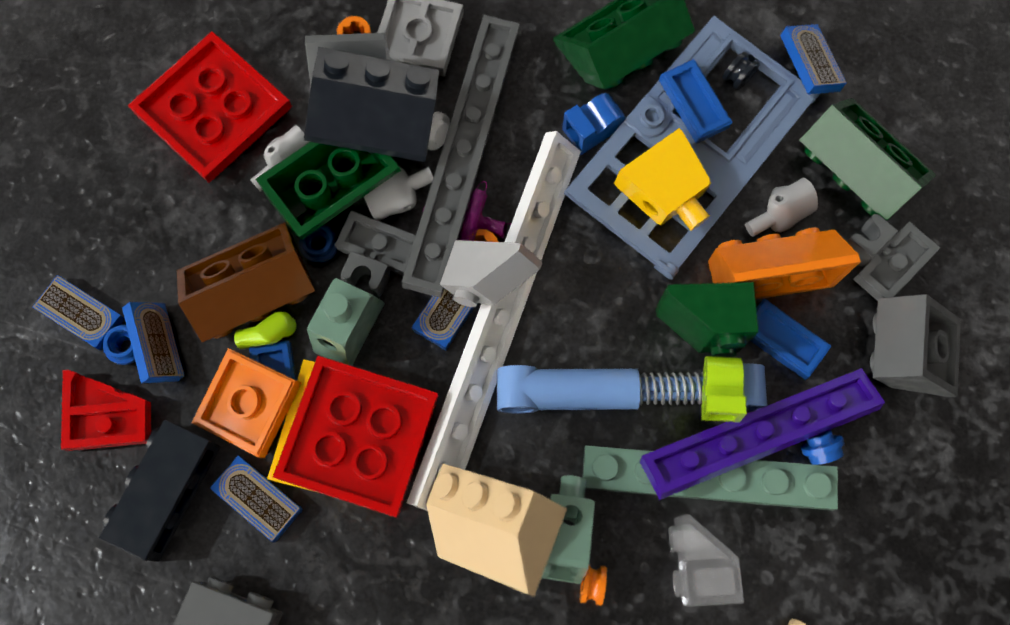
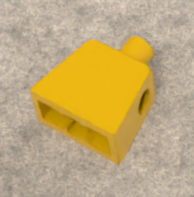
(667, 181)

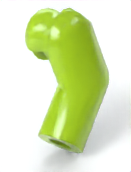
(266, 332)

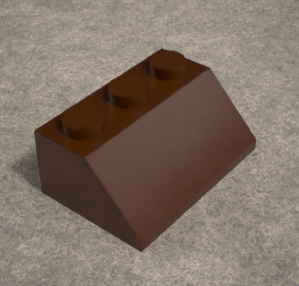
(243, 283)

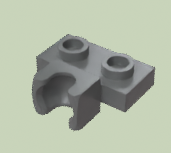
(373, 251)
(890, 257)

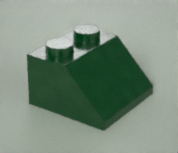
(711, 315)

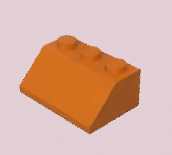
(785, 264)

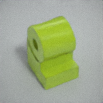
(723, 389)

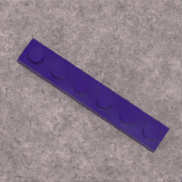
(760, 433)

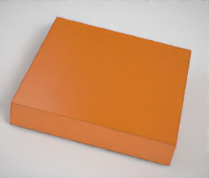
(246, 403)

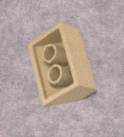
(493, 527)

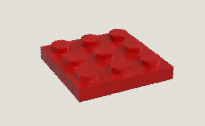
(210, 106)
(356, 436)

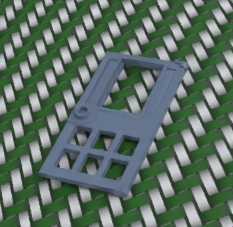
(728, 171)

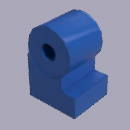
(592, 122)

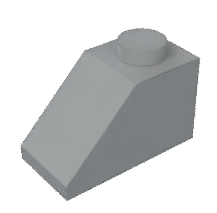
(487, 270)

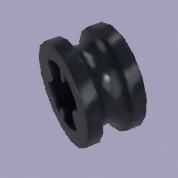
(741, 70)

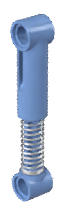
(533, 389)

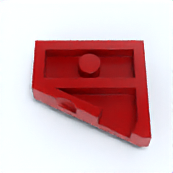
(101, 415)

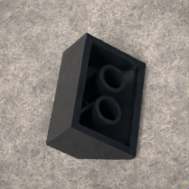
(371, 104)

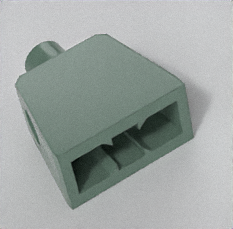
(344, 321)
(572, 545)

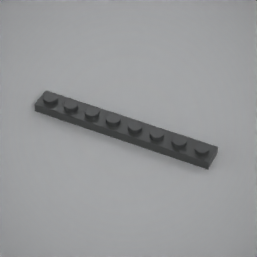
(460, 156)

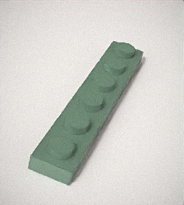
(753, 483)

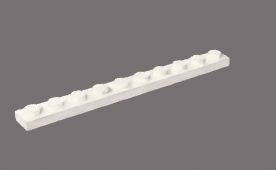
(497, 323)

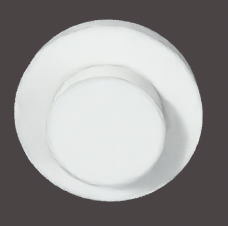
(439, 130)

